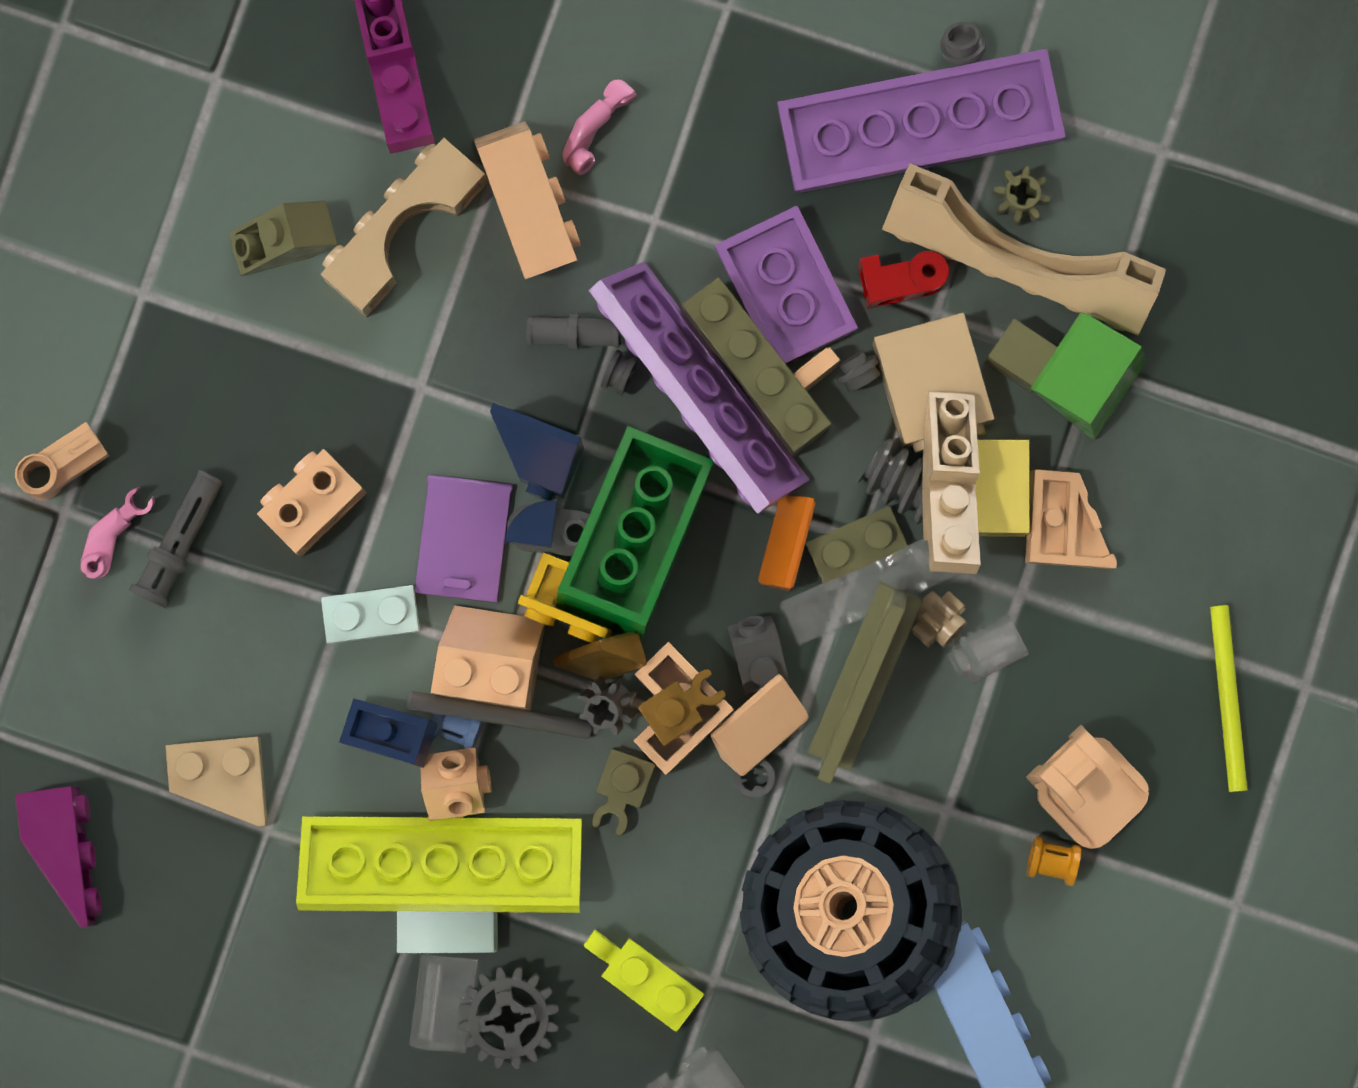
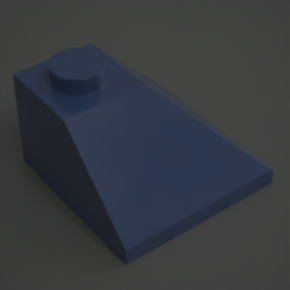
(539, 452)

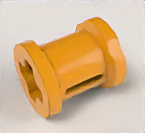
(1053, 861)

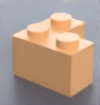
(658, 674)

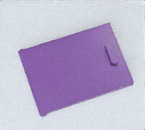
(463, 538)

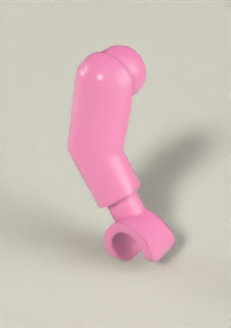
(575, 151)
(103, 536)

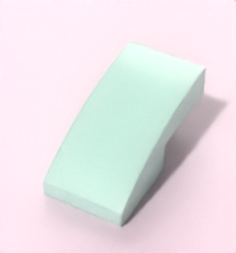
(447, 932)

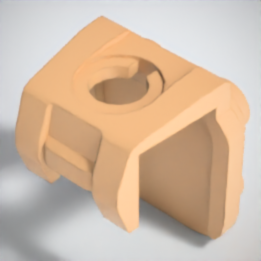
(1089, 789)

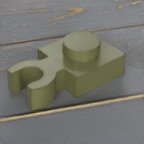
(623, 783)

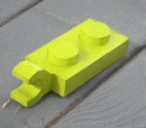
(646, 980)

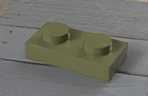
(856, 545)

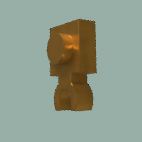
(674, 711)

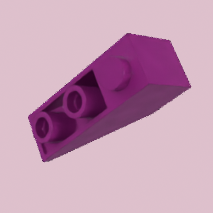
(56, 839)

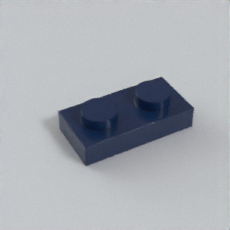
(388, 733)

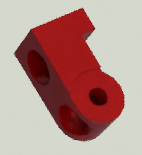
(901, 281)

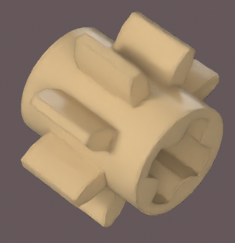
(939, 619)

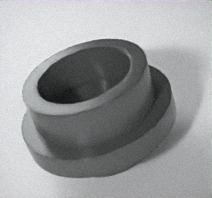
(962, 43)
(858, 371)

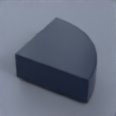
(534, 525)

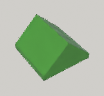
(1089, 374)

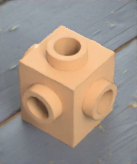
(454, 784)

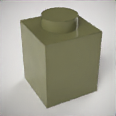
(1020, 355)

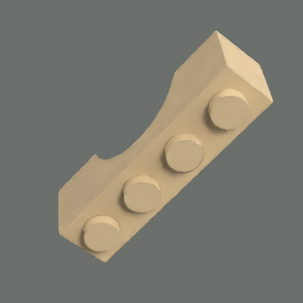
(441, 182)

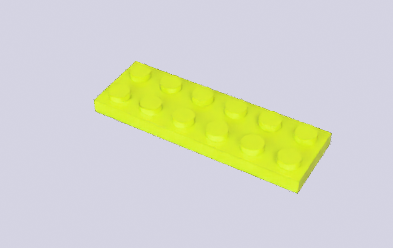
(440, 864)

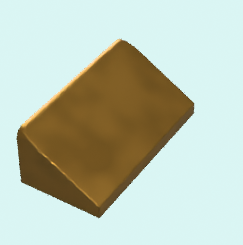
(604, 657)

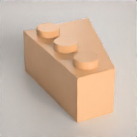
(528, 199)

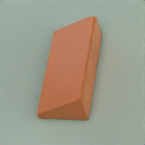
(786, 542)

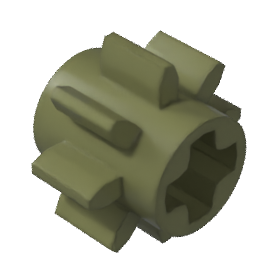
(1032, 191)

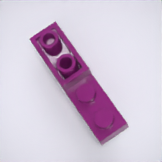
(395, 74)

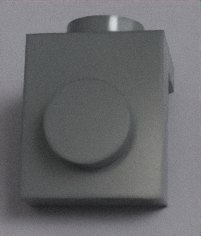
(757, 652)

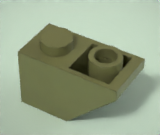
(283, 236)

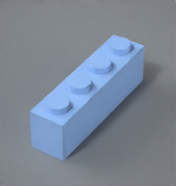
(983, 1021)

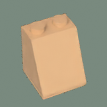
(488, 658)

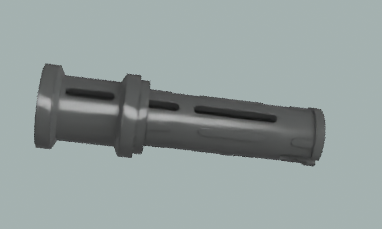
(205, 488)

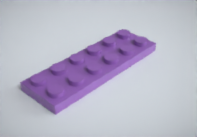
(921, 121)
(699, 386)

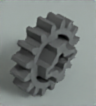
(512, 1037)

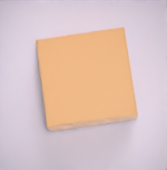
(817, 368)

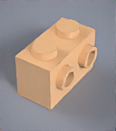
(310, 501)

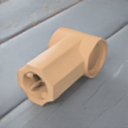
(65, 459)

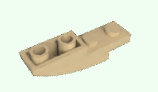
(950, 483)

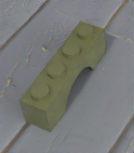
(756, 366)

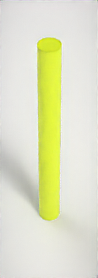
(1228, 698)

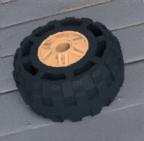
(902, 921)

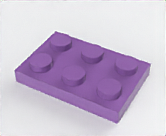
(786, 285)

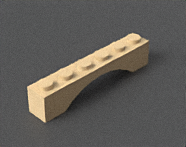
(1106, 287)

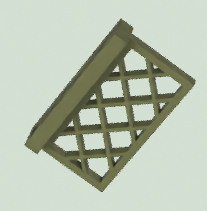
(864, 679)

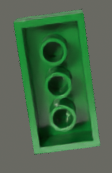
(634, 533)

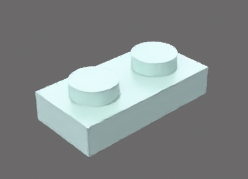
(370, 614)

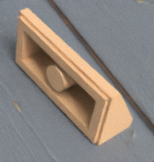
(759, 726)

